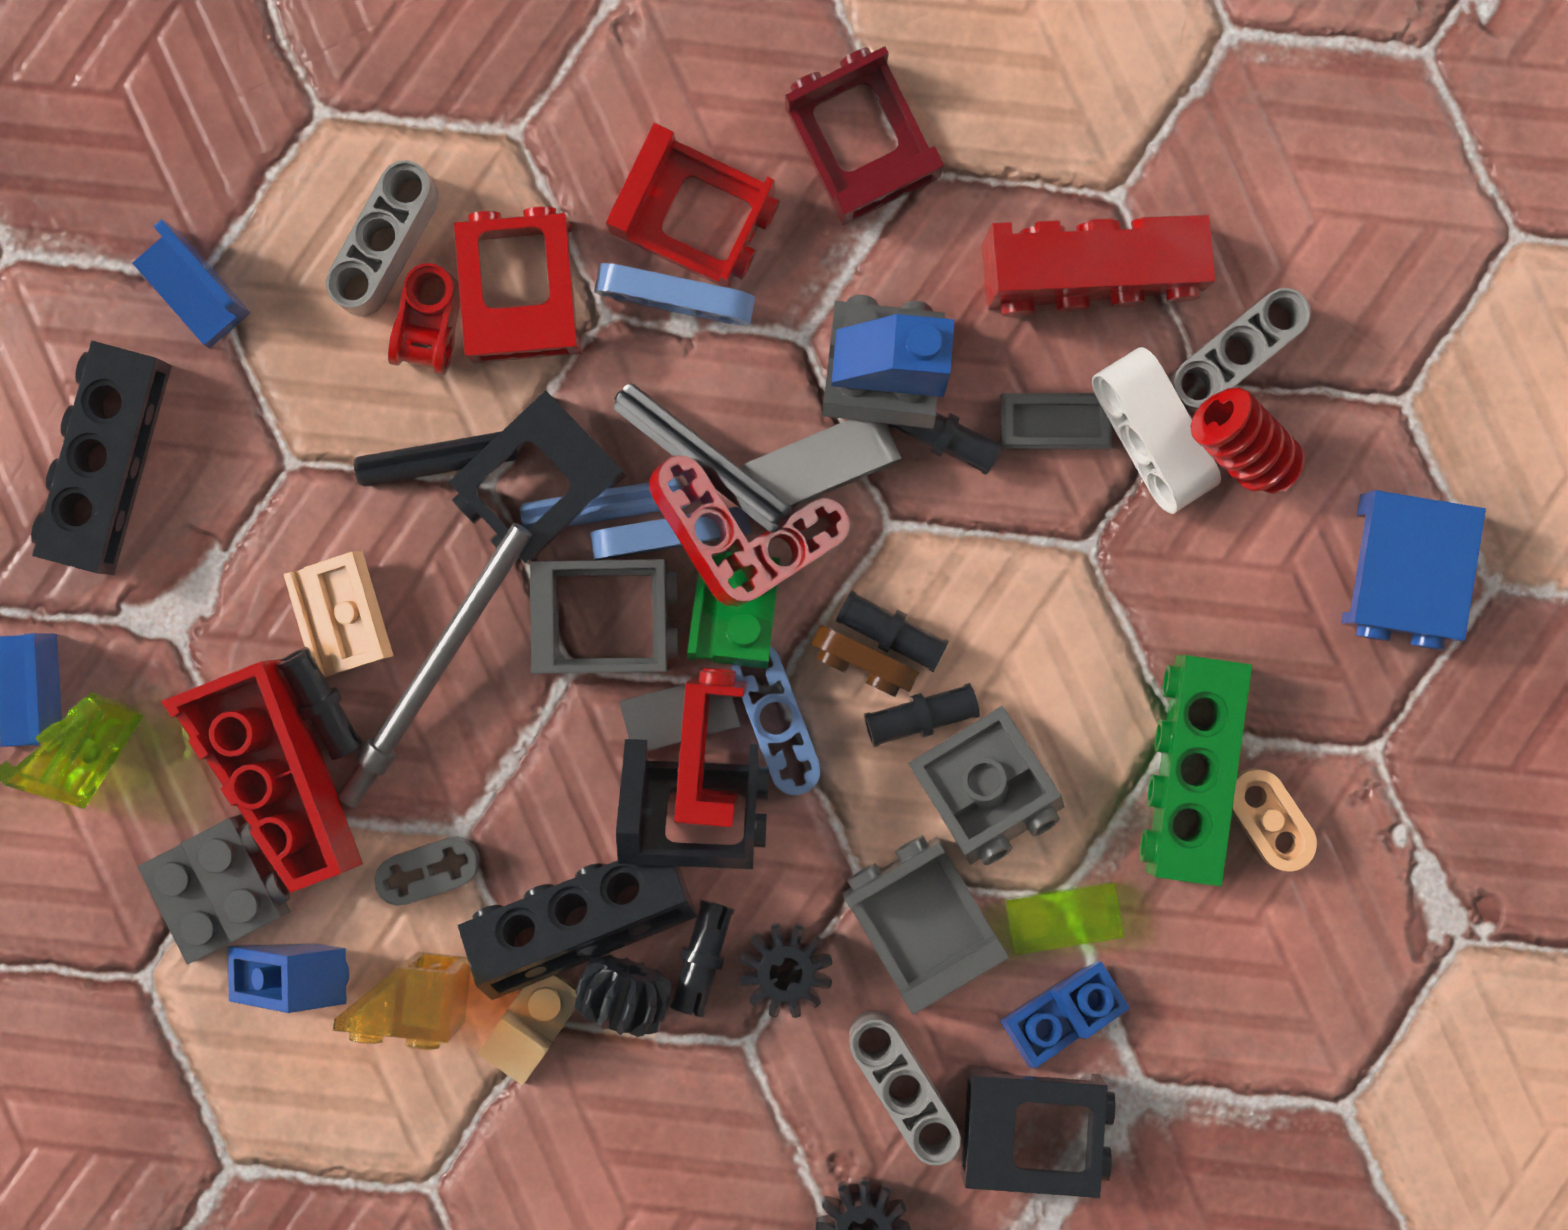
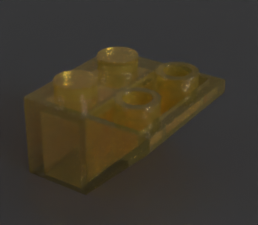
(415, 1002)

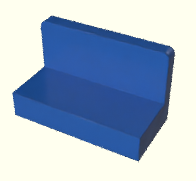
(190, 286)
(28, 687)

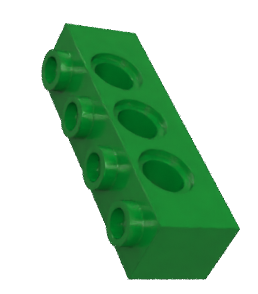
(1203, 853)

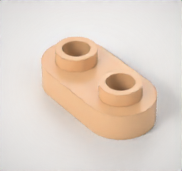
(1271, 817)

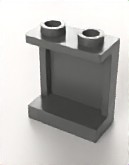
(923, 923)

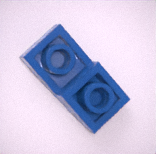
(1064, 1013)

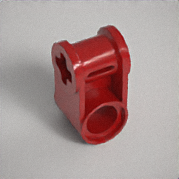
(425, 323)

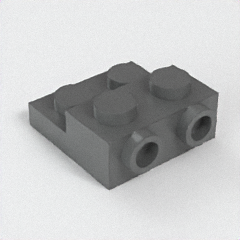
(871, 404)
(988, 787)
(215, 888)

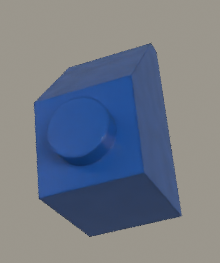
(895, 355)
(287, 976)

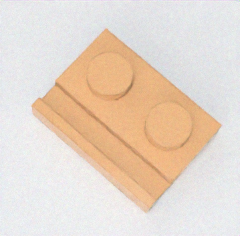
(339, 613)

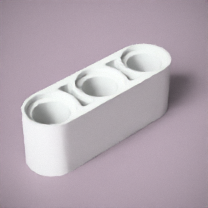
(1155, 430)

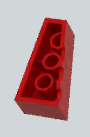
(1096, 263)
(270, 770)

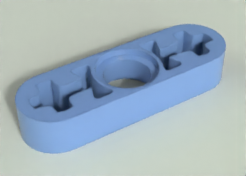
(674, 294)
(656, 536)
(802, 751)

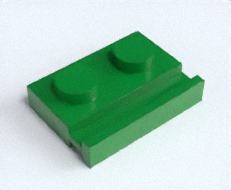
(729, 632)

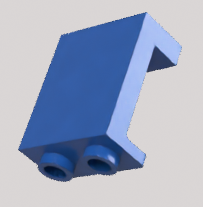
(1415, 568)

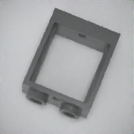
(545, 615)

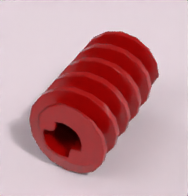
(1248, 441)

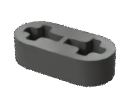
(431, 883)

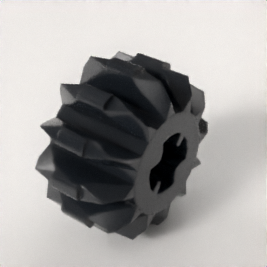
(796, 985)
(623, 995)
(860, 1206)

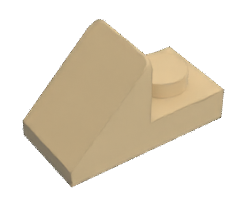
(530, 1027)

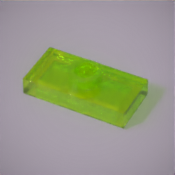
(1064, 918)

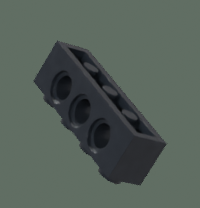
(127, 441)
(607, 926)

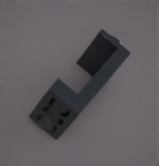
(566, 445)
(644, 808)
(991, 1128)

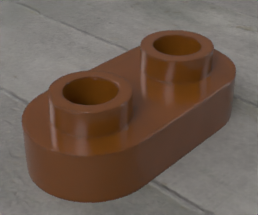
(884, 671)

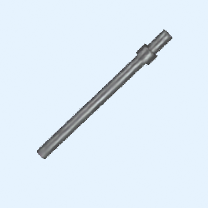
(379, 752)

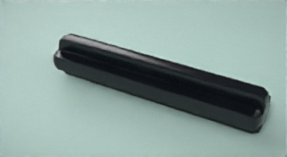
(421, 460)

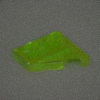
(75, 752)

